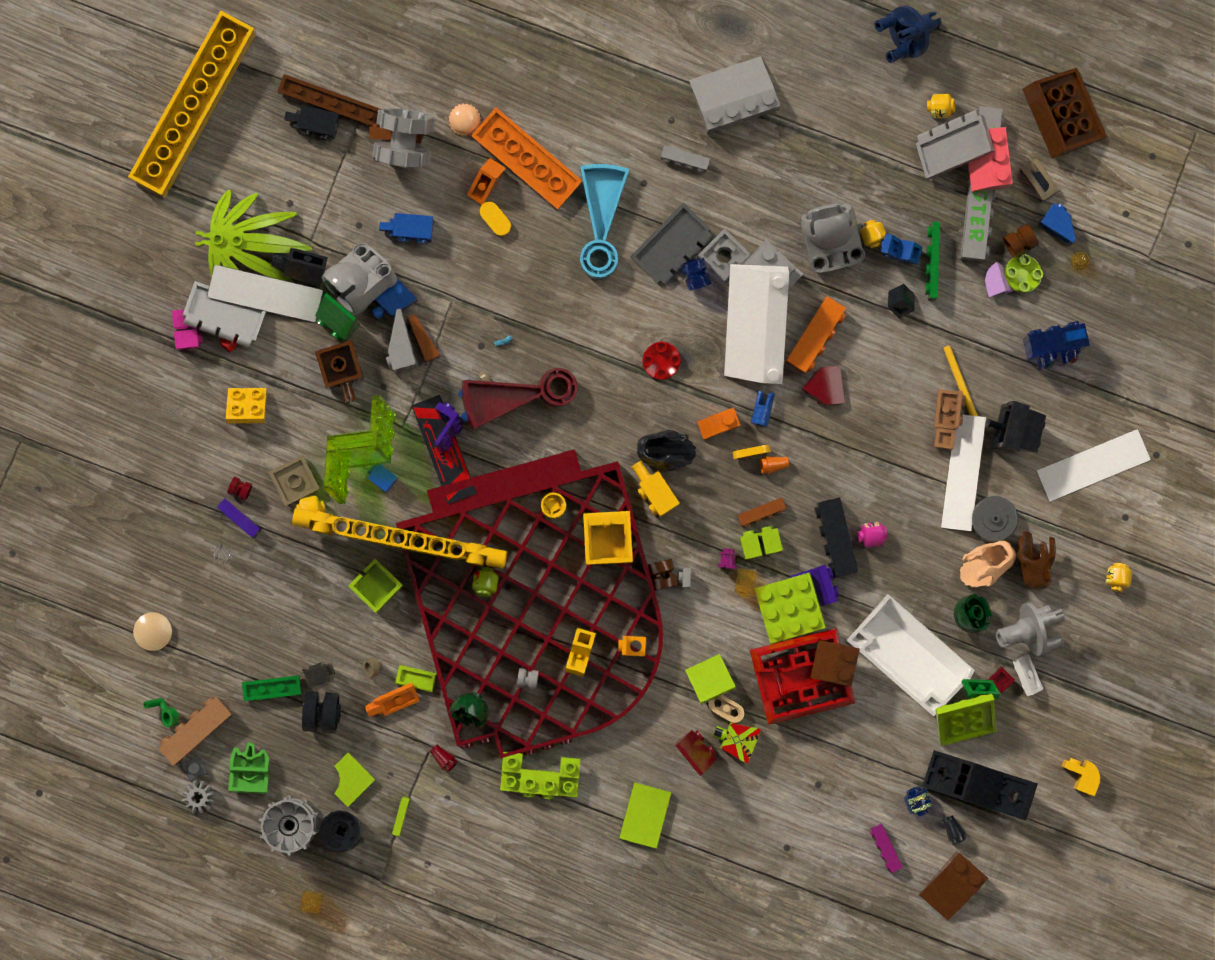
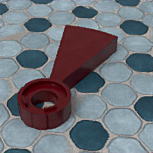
(490, 400)

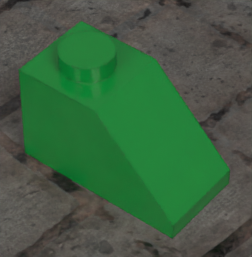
(975, 688)

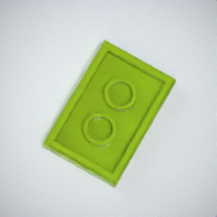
(645, 815)

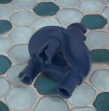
(908, 32)

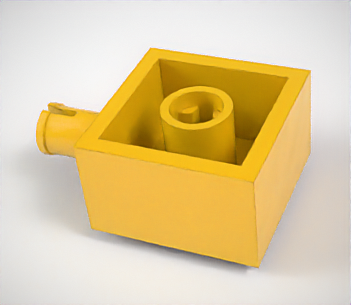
(655, 491)

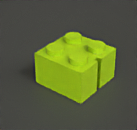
(377, 586)

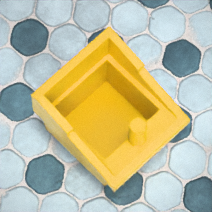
(607, 538)

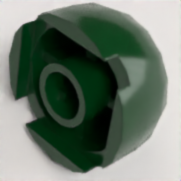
(972, 614)
(470, 709)

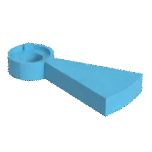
(603, 192)

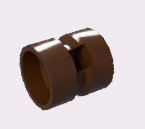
(1018, 242)
(663, 567)

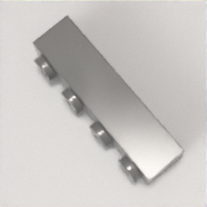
(685, 158)

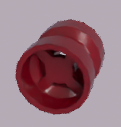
(239, 488)

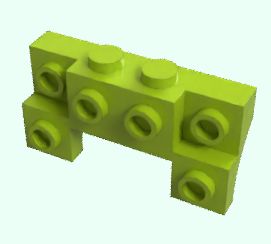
(540, 781)

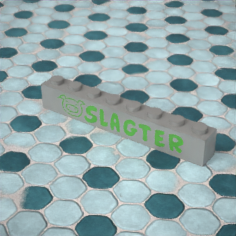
(978, 206)

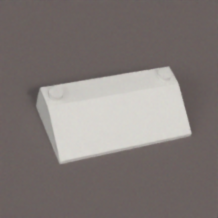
(756, 323)
(910, 655)

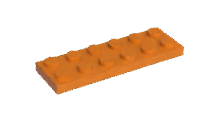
(526, 158)

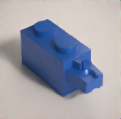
(409, 227)

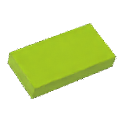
(420, 678)
(401, 816)

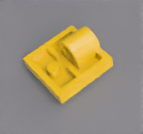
(246, 405)

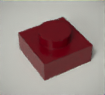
(1001, 679)

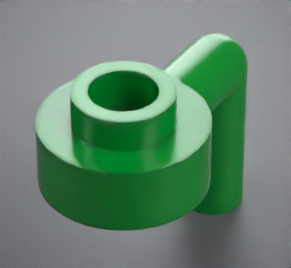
(169, 715)

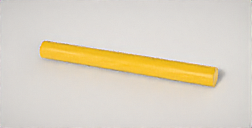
(959, 380)

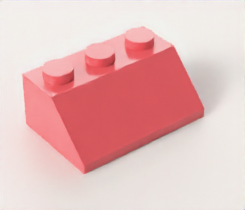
(993, 169)

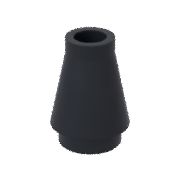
(954, 830)

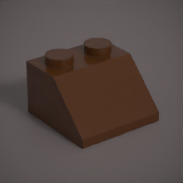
(835, 663)

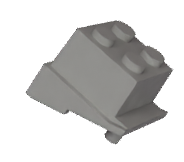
(769, 256)

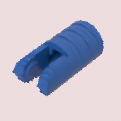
(762, 413)

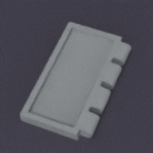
(954, 144)
(223, 316)

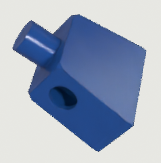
(392, 299)

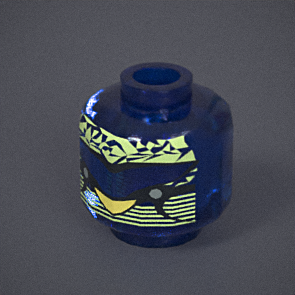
(917, 801)

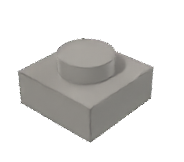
(685, 577)

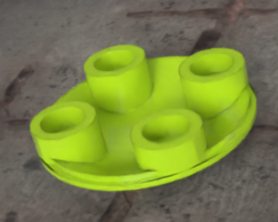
(1023, 273)

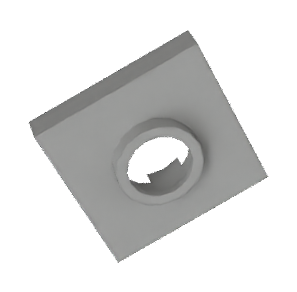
(724, 241)

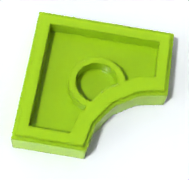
(353, 779)

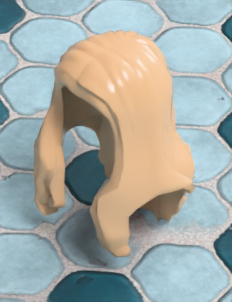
(987, 563)

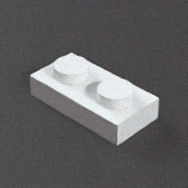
(1027, 675)

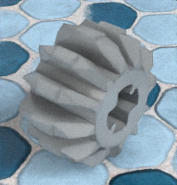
(193, 792)

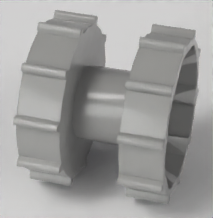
(402, 147)
(274, 828)

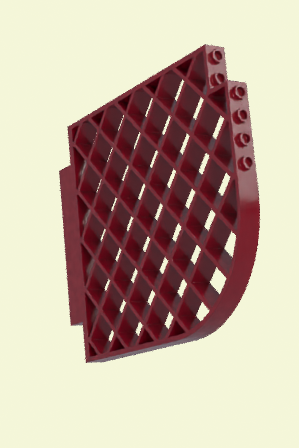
(502, 487)

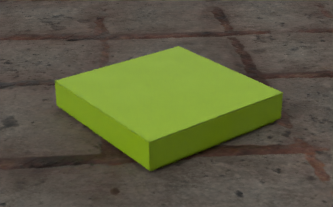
(710, 679)

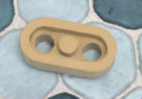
(725, 709)

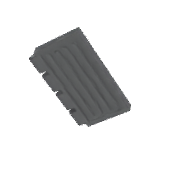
(670, 243)

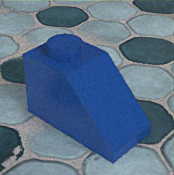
(1059, 223)

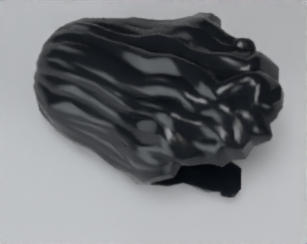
(666, 450)

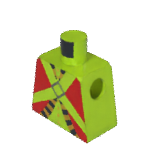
(738, 740)

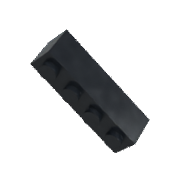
(837, 537)

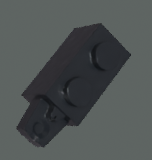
(314, 121)
(301, 265)

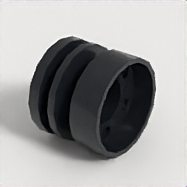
(330, 827)

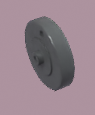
(994, 519)

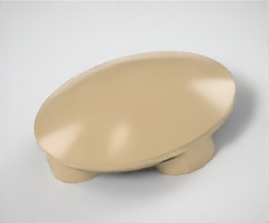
(152, 631)

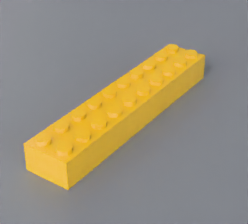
(192, 104)

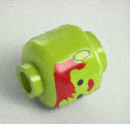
(485, 582)

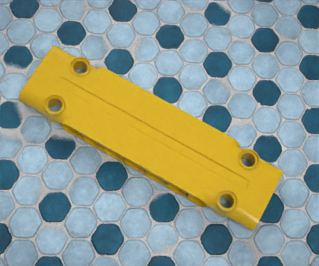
(329, 524)

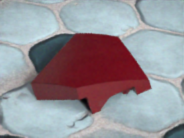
(826, 386)

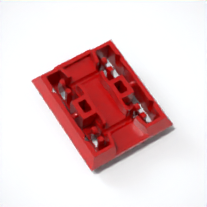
(792, 679)

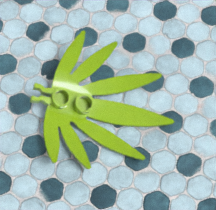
(231, 240)

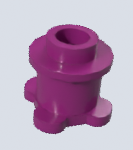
(728, 559)

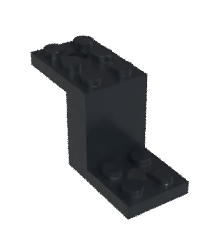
(980, 785)

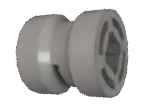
(527, 678)

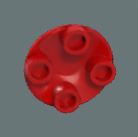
(661, 360)

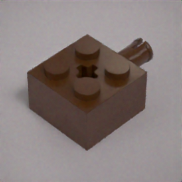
(342, 378)

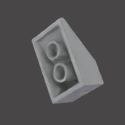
(400, 349)

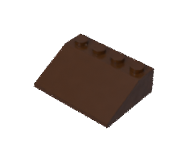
(1064, 112)

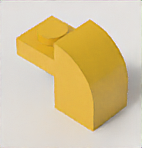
(580, 652)
(1088, 777)

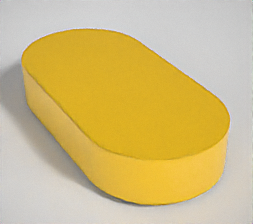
(495, 218)
(749, 452)

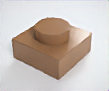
(944, 438)

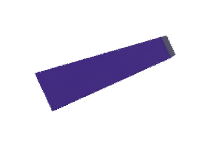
(239, 518)

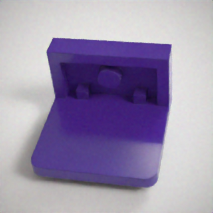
(453, 427)
(822, 582)

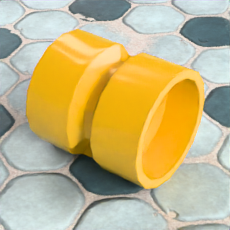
(553, 505)

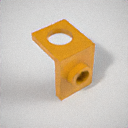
(624, 646)

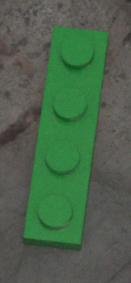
(932, 268)

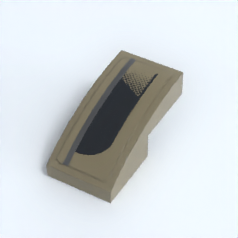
(1039, 179)

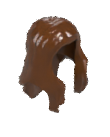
(1036, 564)

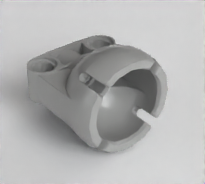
(831, 237)
(359, 278)

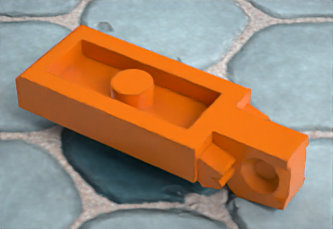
(393, 701)

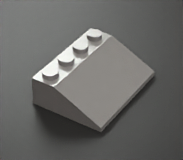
(734, 95)

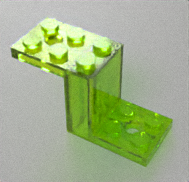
(359, 449)

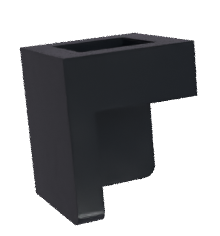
(901, 301)

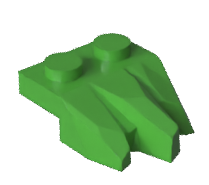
(249, 771)

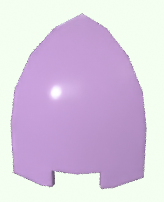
(996, 281)

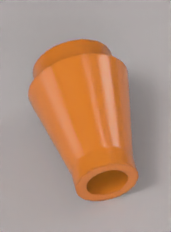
(773, 464)

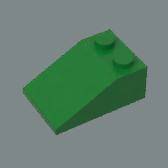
(337, 318)

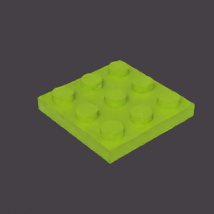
(790, 608)
(966, 719)

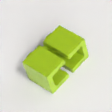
(770, 541)

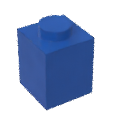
(382, 477)

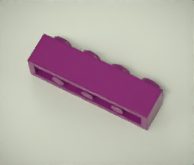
(884, 844)

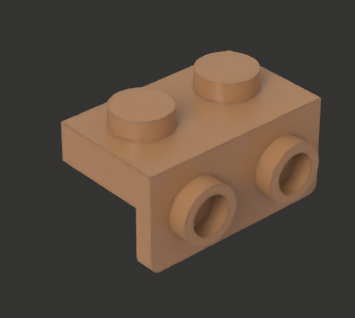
(948, 409)

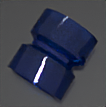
(696, 274)

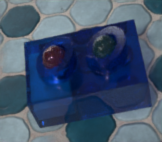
(1056, 341)

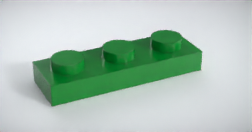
(271, 688)

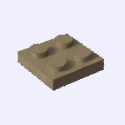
(294, 480)

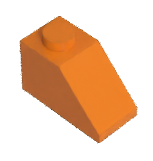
(486, 181)
(718, 423)

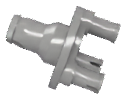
(1032, 629)

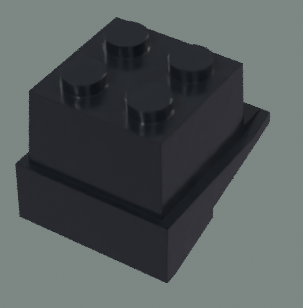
(1017, 428)

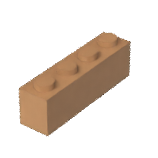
(195, 731)

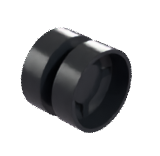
(315, 711)

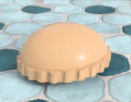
(464, 119)

